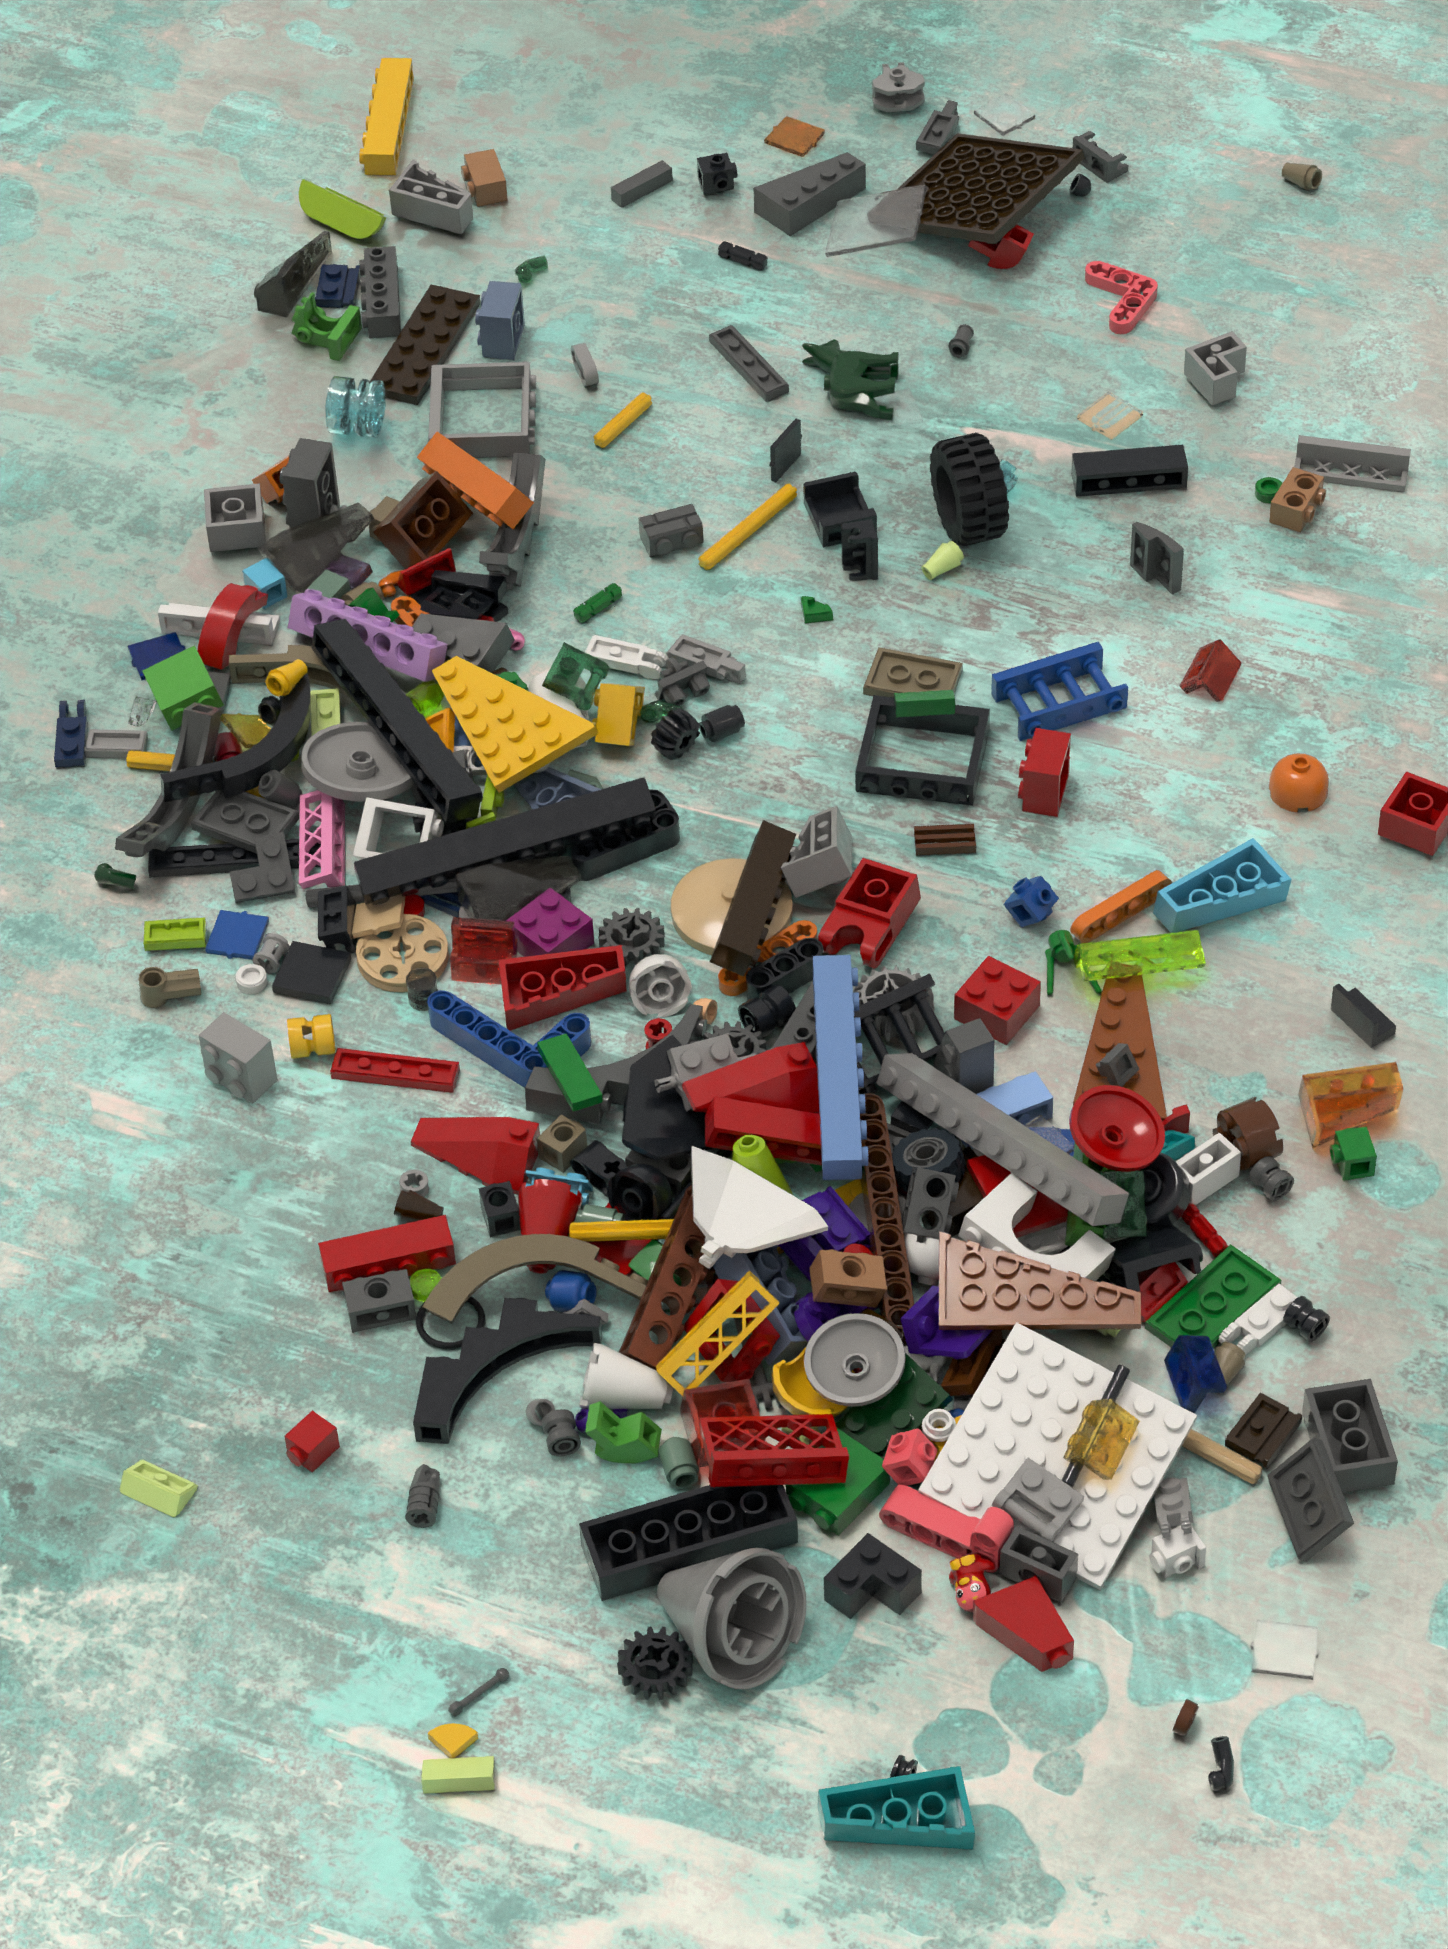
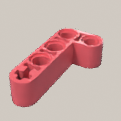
(945, 1527)

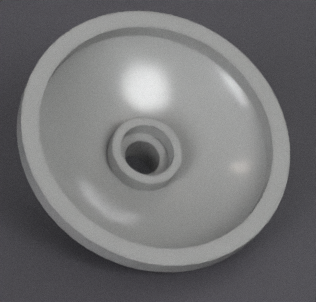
(849, 1344)

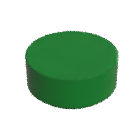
(1266, 489)

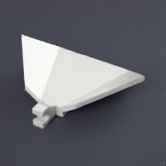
(743, 1209)

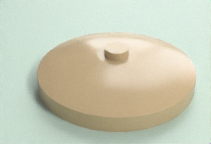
(704, 898)

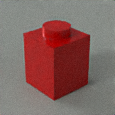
(311, 1441)

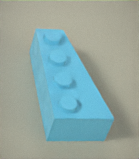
(1223, 888)

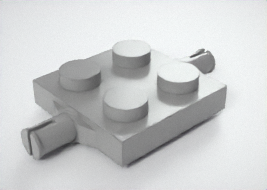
(695, 1060)

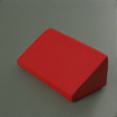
(420, 574)

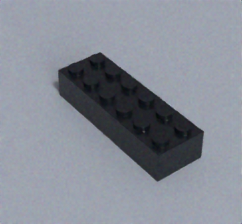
(649, 1540)

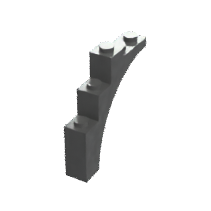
(510, 545)
(545, 1096)

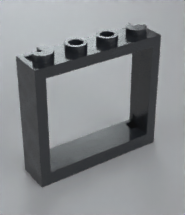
(919, 785)

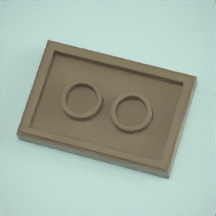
(908, 672)

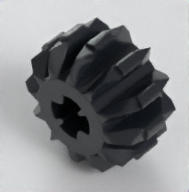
(675, 733)

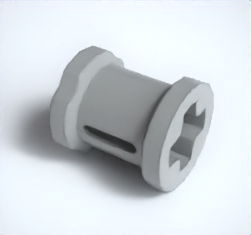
(271, 952)

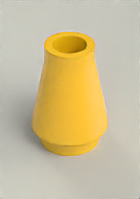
(284, 678)

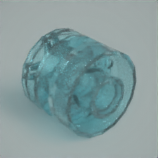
(355, 406)

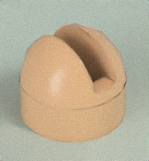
(709, 1009)

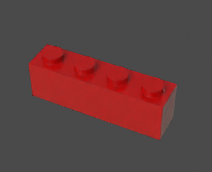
(786, 1131)
(395, 1248)

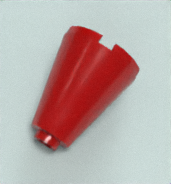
(547, 1209)

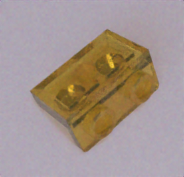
(1101, 1437)

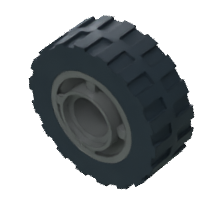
(928, 1150)

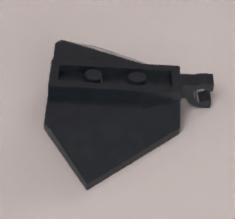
(657, 1121)

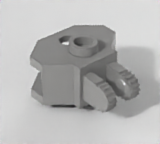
(897, 89)

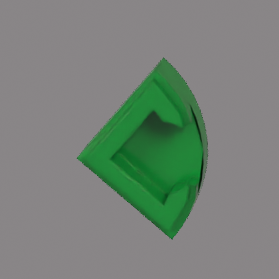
(815, 611)

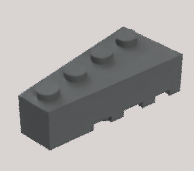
(809, 193)

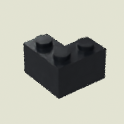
(870, 1572)

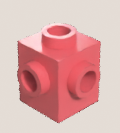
(909, 1457)

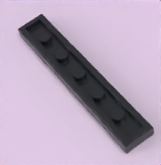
(212, 859)

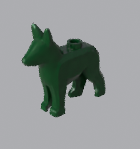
(852, 377)

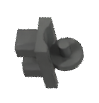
(679, 677)

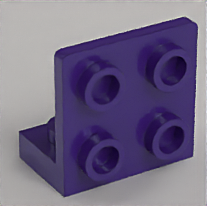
(923, 1332)

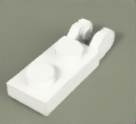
(627, 656)
(1260, 1320)

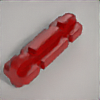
(1204, 1230)

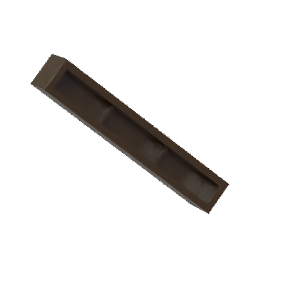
(753, 899)

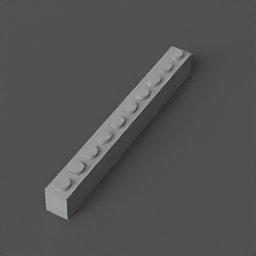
(1003, 1139)

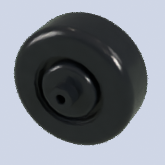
(1165, 1192)

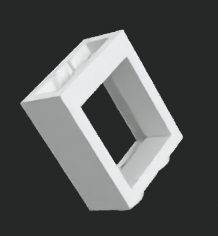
(372, 820)

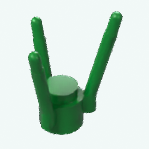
(1062, 949)

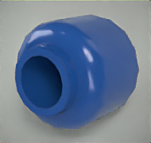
(568, 1289)

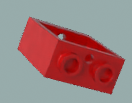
(753, 1351)

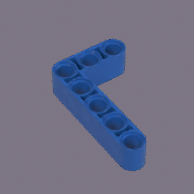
(494, 1042)

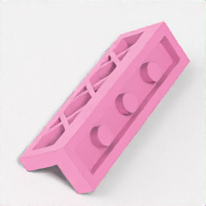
(330, 836)

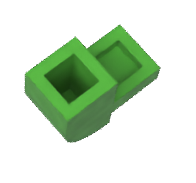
(623, 1439)

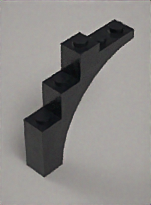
(485, 1352)

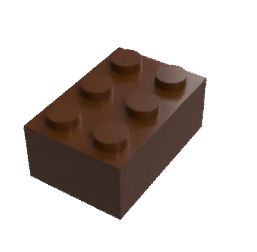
(423, 521)

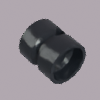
(768, 1011)

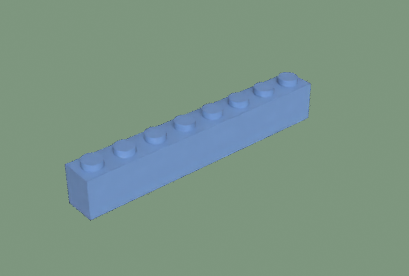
(837, 1068)

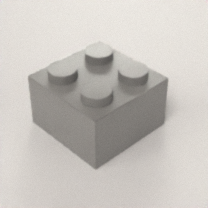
(234, 517)
(238, 1058)

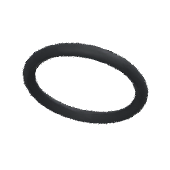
(447, 1345)

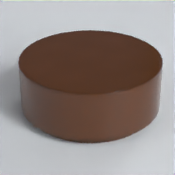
(1185, 1717)

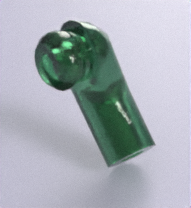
(531, 265)

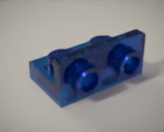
(1194, 1370)

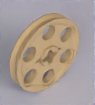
(412, 945)

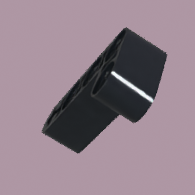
(631, 845)

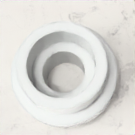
(935, 1418)

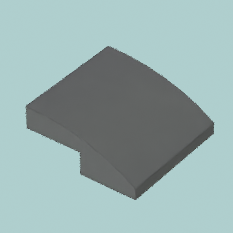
(1156, 556)

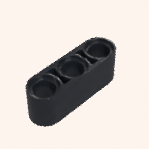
(787, 968)

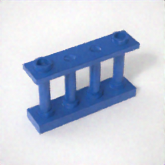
(1053, 670)

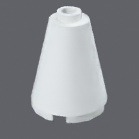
(622, 1382)

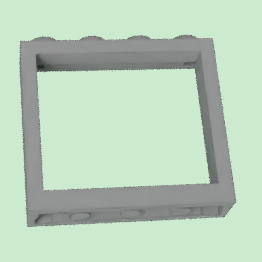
(485, 376)

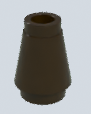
(414, 1207)

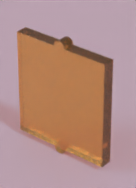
(794, 136)

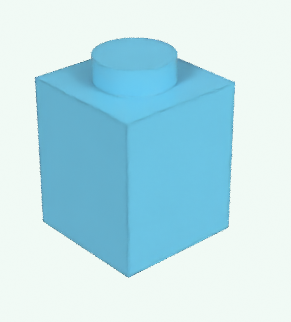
(267, 580)

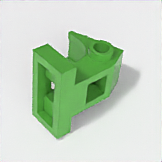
(317, 329)

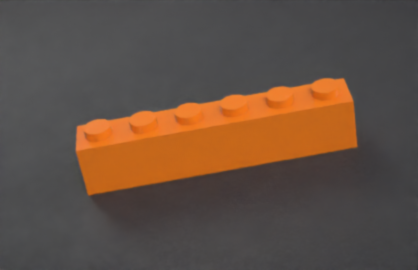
(475, 481)

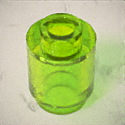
(426, 697)

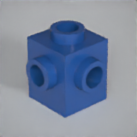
(1031, 901)

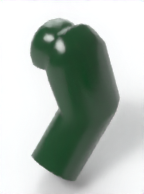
(108, 876)

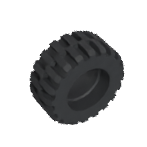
(969, 489)

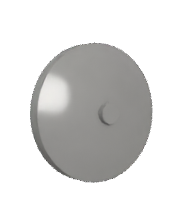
(353, 764)

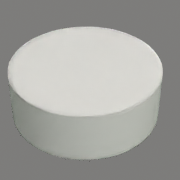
(251, 979)

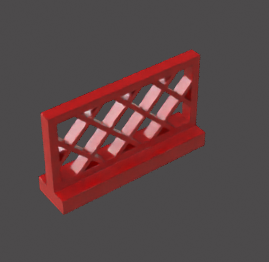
(773, 1463)

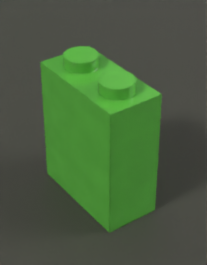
(180, 683)

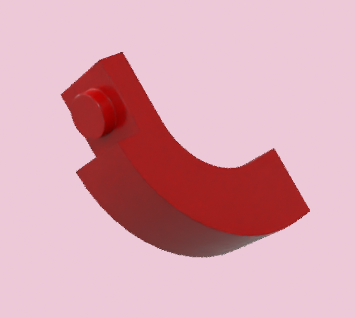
(225, 622)

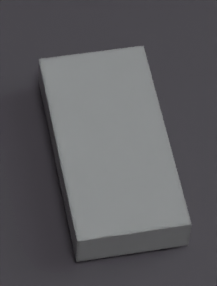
(114, 743)

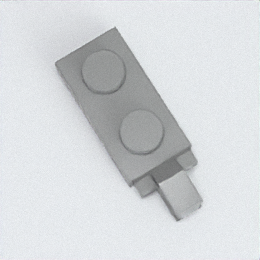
(718, 660)

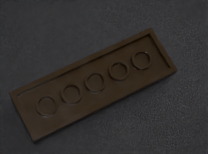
(425, 342)

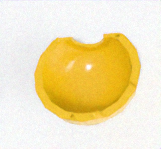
(796, 1392)

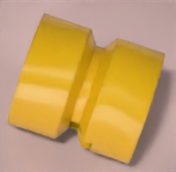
(322, 1035)

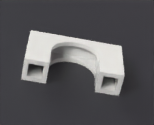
(1005, 1207)

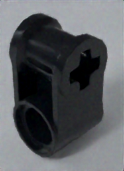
(597, 1165)

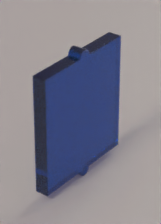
(154, 651)

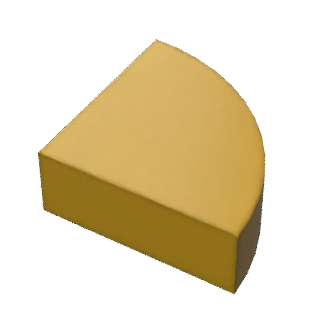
(453, 1738)

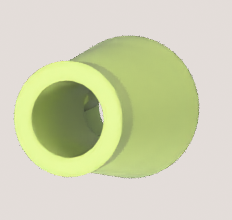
(944, 559)

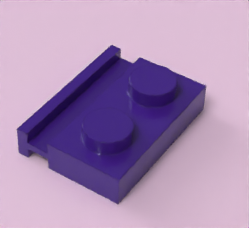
(842, 1223)

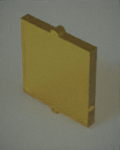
(246, 728)

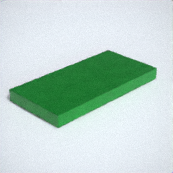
(1213, 1298)

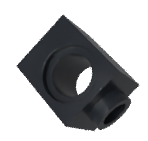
(499, 1208)

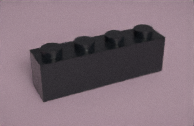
(1129, 470)

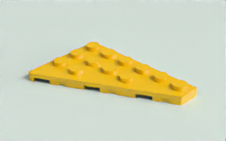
(507, 724)

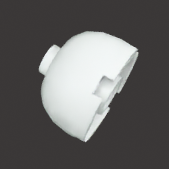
(659, 985)
(923, 1257)

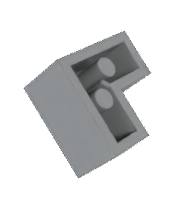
(1215, 366)

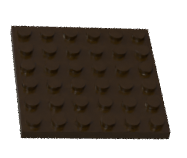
(987, 184)

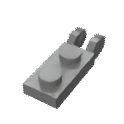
(1173, 1506)

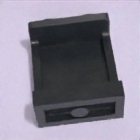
(835, 502)
(1150, 1251)

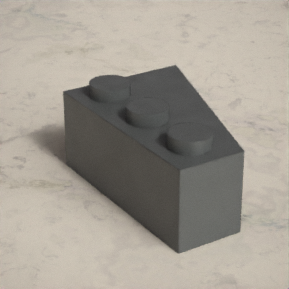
(968, 1056)

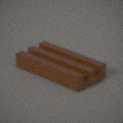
(944, 839)

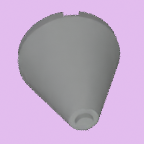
(737, 1613)

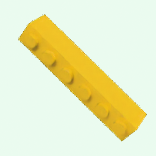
(387, 116)

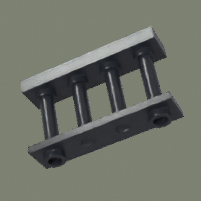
(891, 1005)

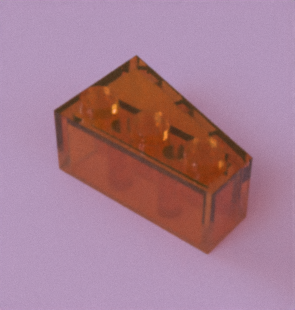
(1348, 1098)

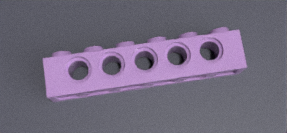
(390, 643)

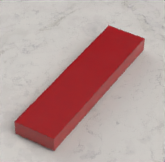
(395, 1070)

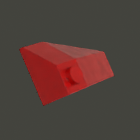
(774, 1078)
(481, 1146)

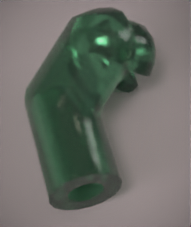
(655, 710)

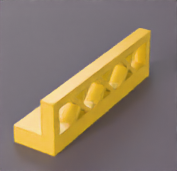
(708, 1325)

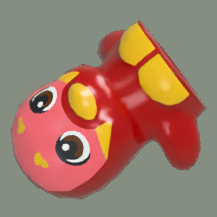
(969, 1579)

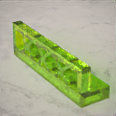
(1141, 950)

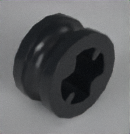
(903, 1767)

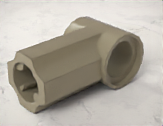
(159, 986)

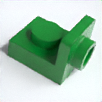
(373, 604)

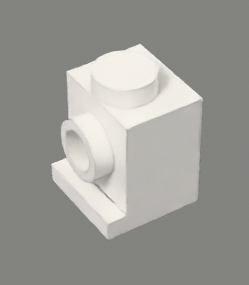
(1177, 1552)

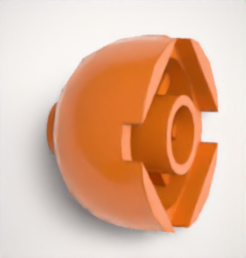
(1299, 782)

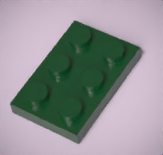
(897, 1411)

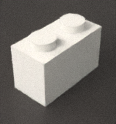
(1210, 1167)

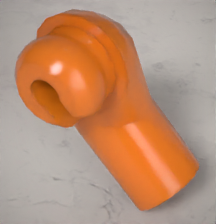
(388, 583)

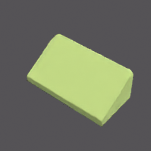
(157, 1487)
(458, 1774)

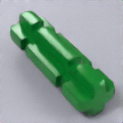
(597, 602)

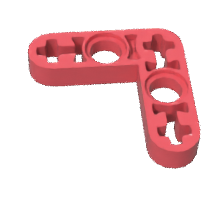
(1104, 276)

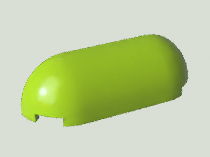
(339, 211)

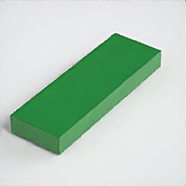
(569, 1072)

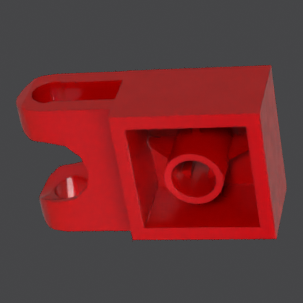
(871, 911)

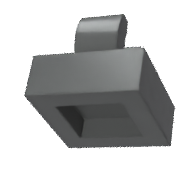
(1118, 1065)

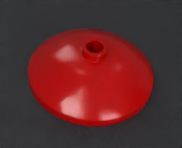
(1122, 1117)

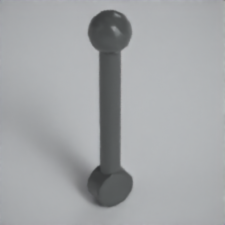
(456, 1708)

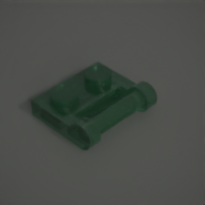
(567, 671)
(1134, 1217)

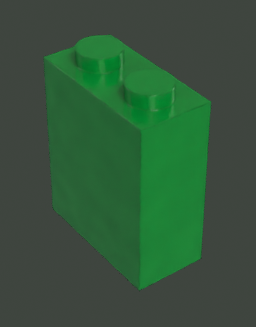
(839, 1504)

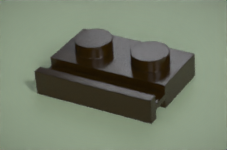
(1263, 1430)

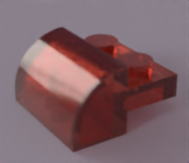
(478, 947)

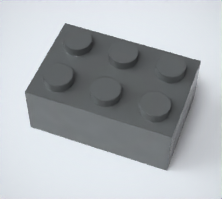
(309, 482)
(1353, 1433)

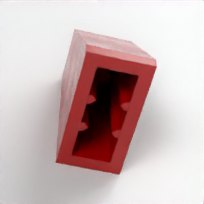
(1026, 1624)

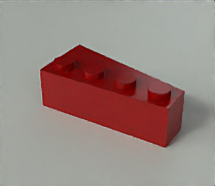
(559, 982)

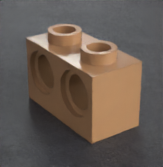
(1297, 499)

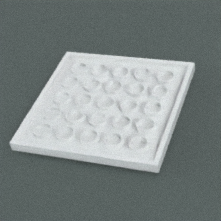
(1030, 1410)

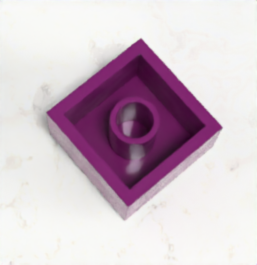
(551, 926)

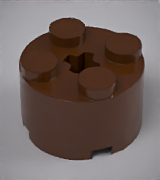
(1251, 1130)

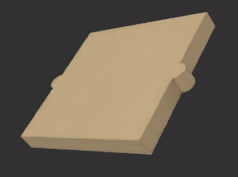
(378, 918)

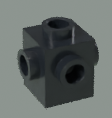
(716, 173)

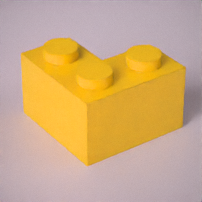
(617, 713)

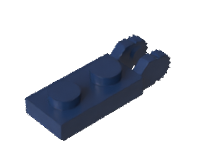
(71, 736)

